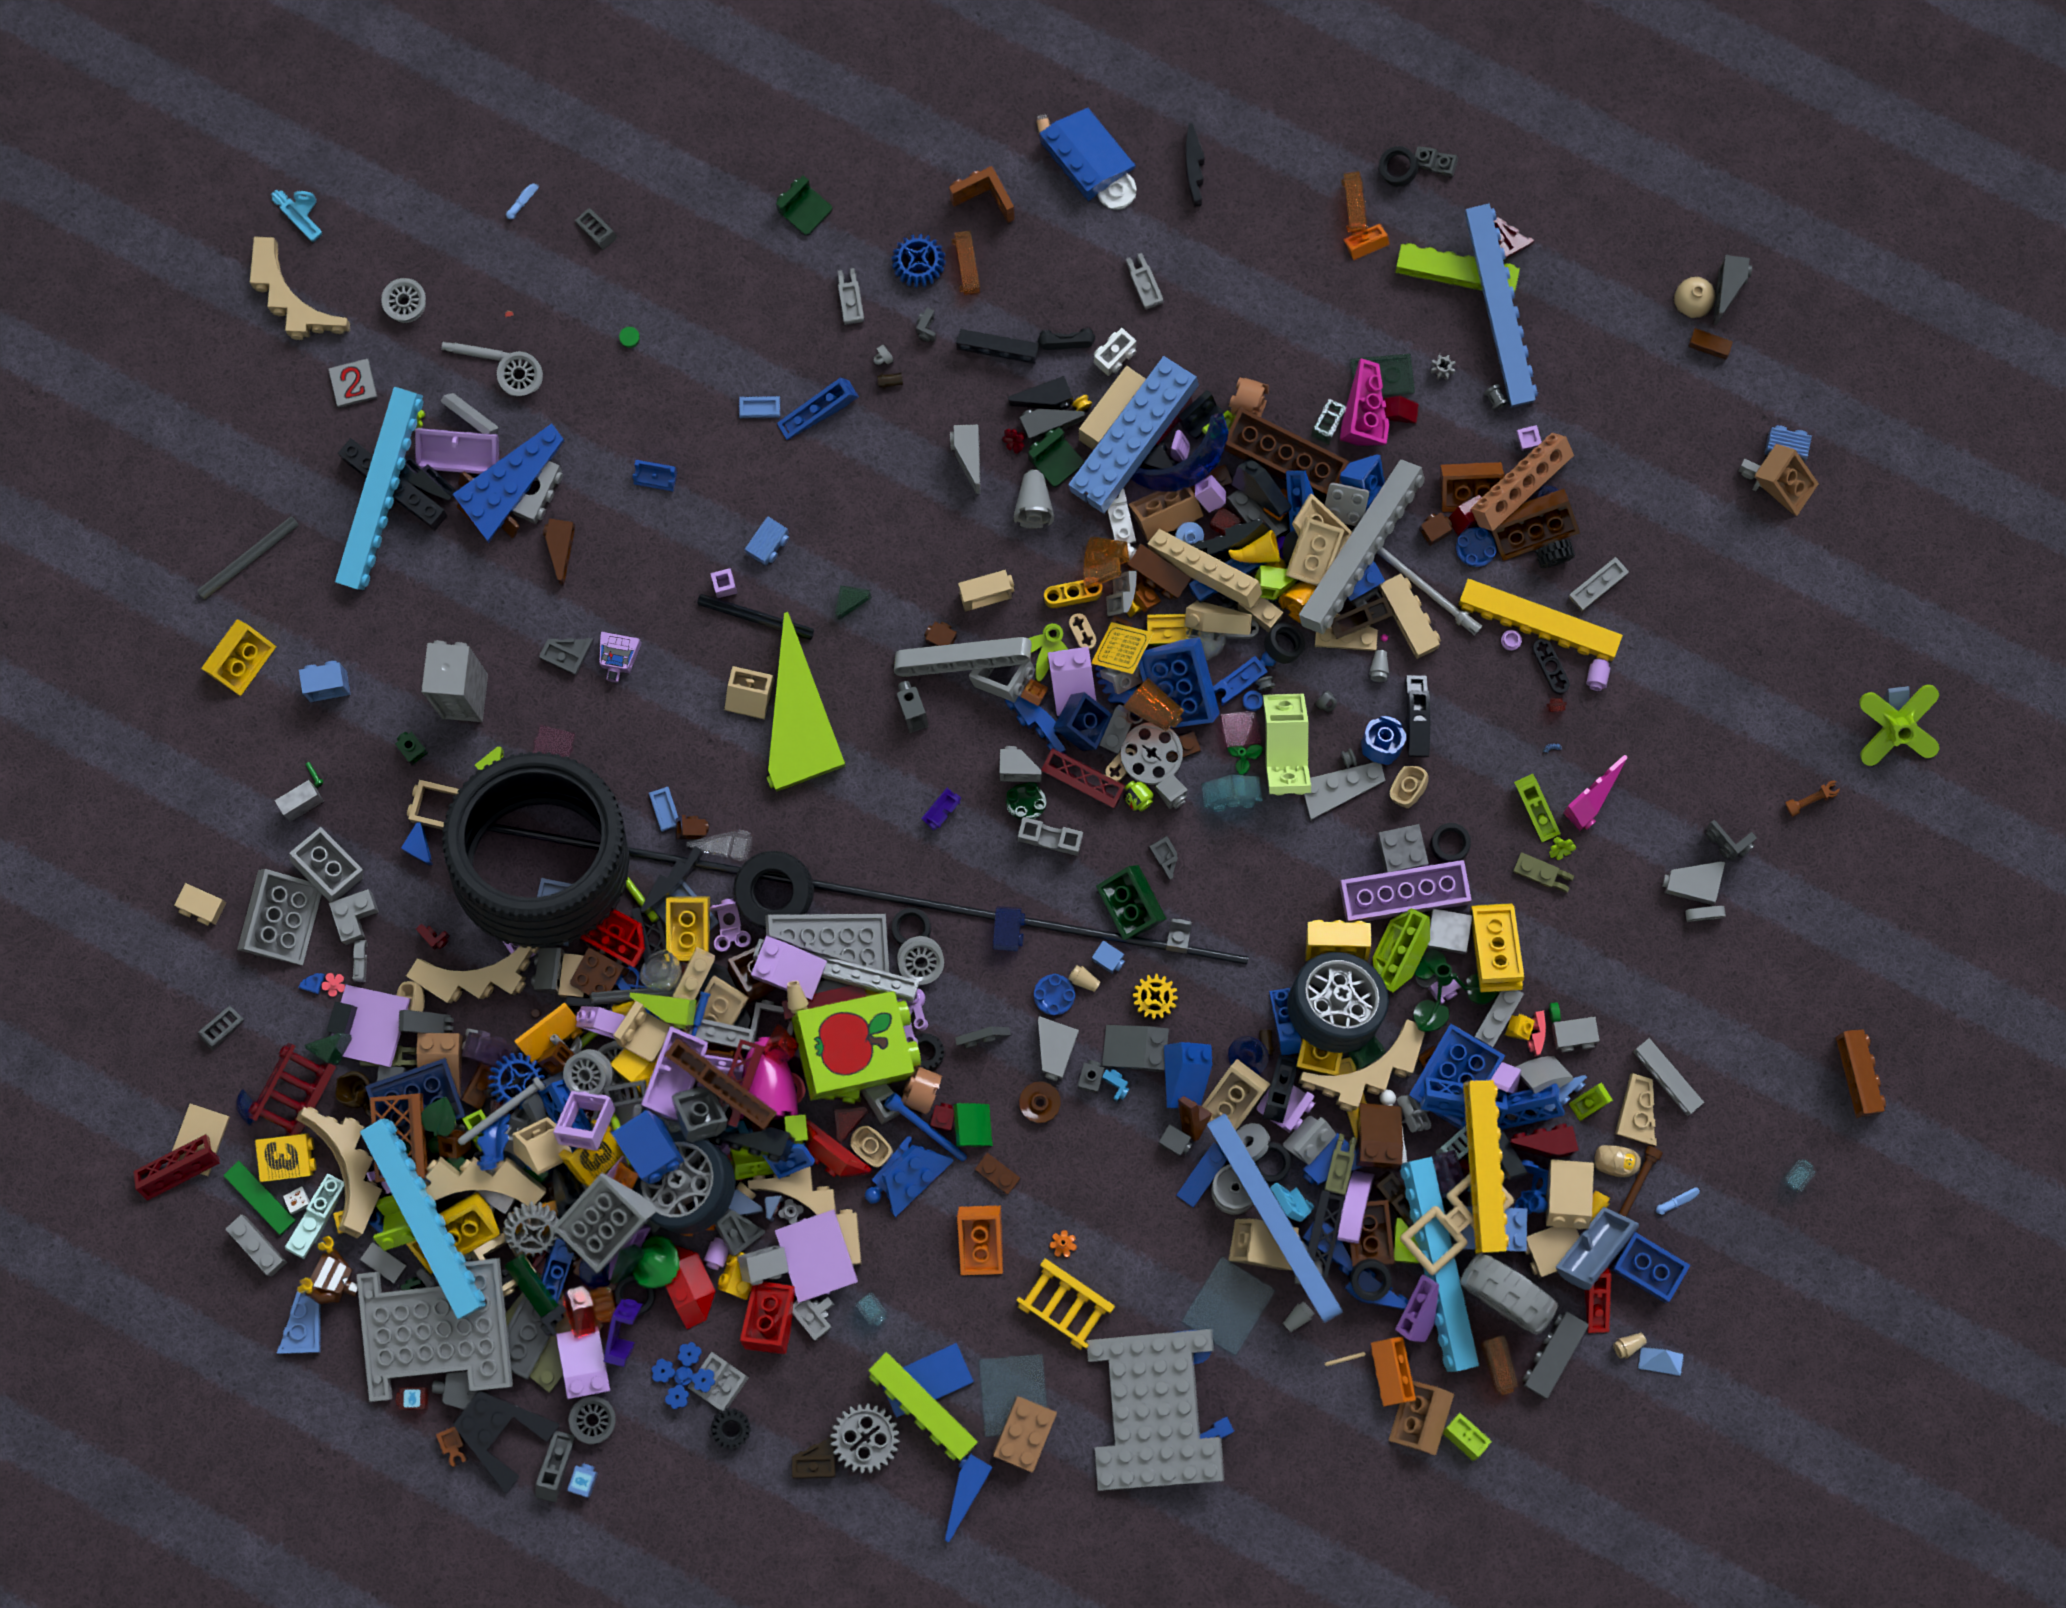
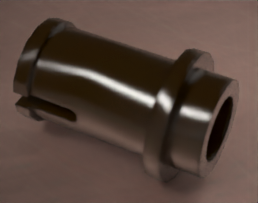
(889, 380)
(1266, 1039)

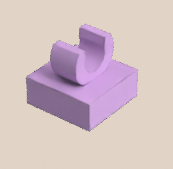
(1528, 438)

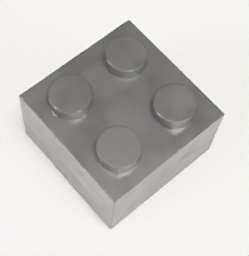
(1402, 848)

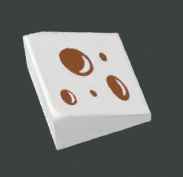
(296, 1200)

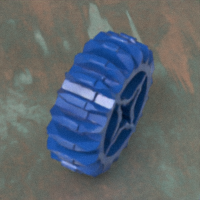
(909, 273)
(532, 1072)

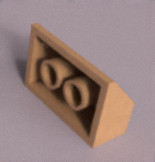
(1165, 511)
(1422, 1421)

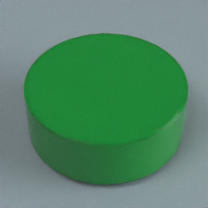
(629, 337)
(1554, 1012)

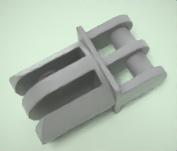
(1414, 1117)

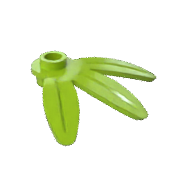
(1048, 645)

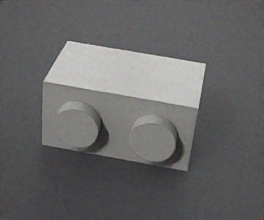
(1575, 1033)
(763, 1264)

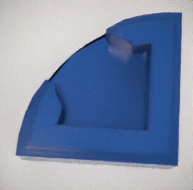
(312, 983)

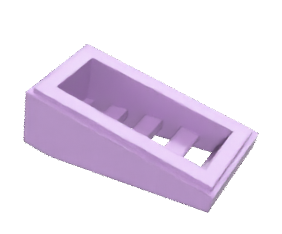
(1180, 447)

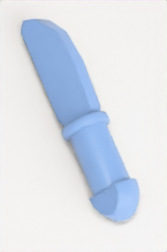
(523, 198)
(1679, 1200)

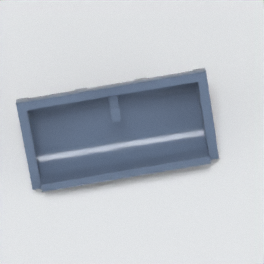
(1596, 1248)

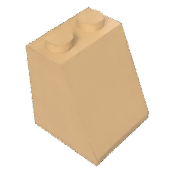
(1569, 1194)
(1256, 1246)

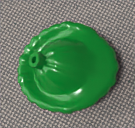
(658, 1263)

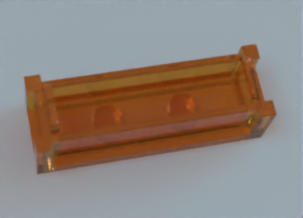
(1355, 203)
(967, 263)

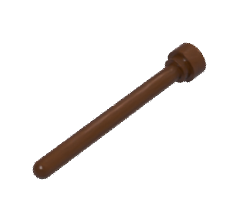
(1651, 1157)

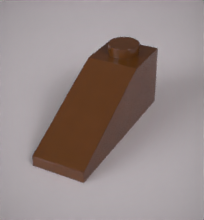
(559, 540)

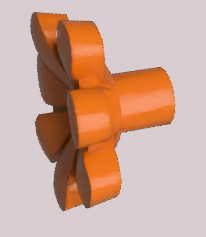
(1063, 1248)

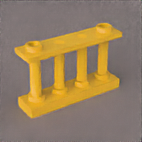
(1066, 1283)

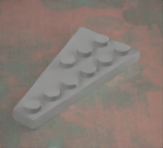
(845, 937)

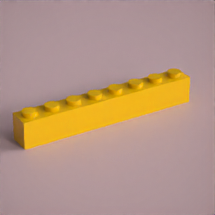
(1540, 620)
(1484, 1166)

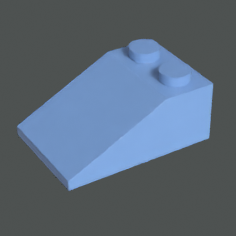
(1515, 1229)

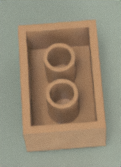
(1024, 1434)

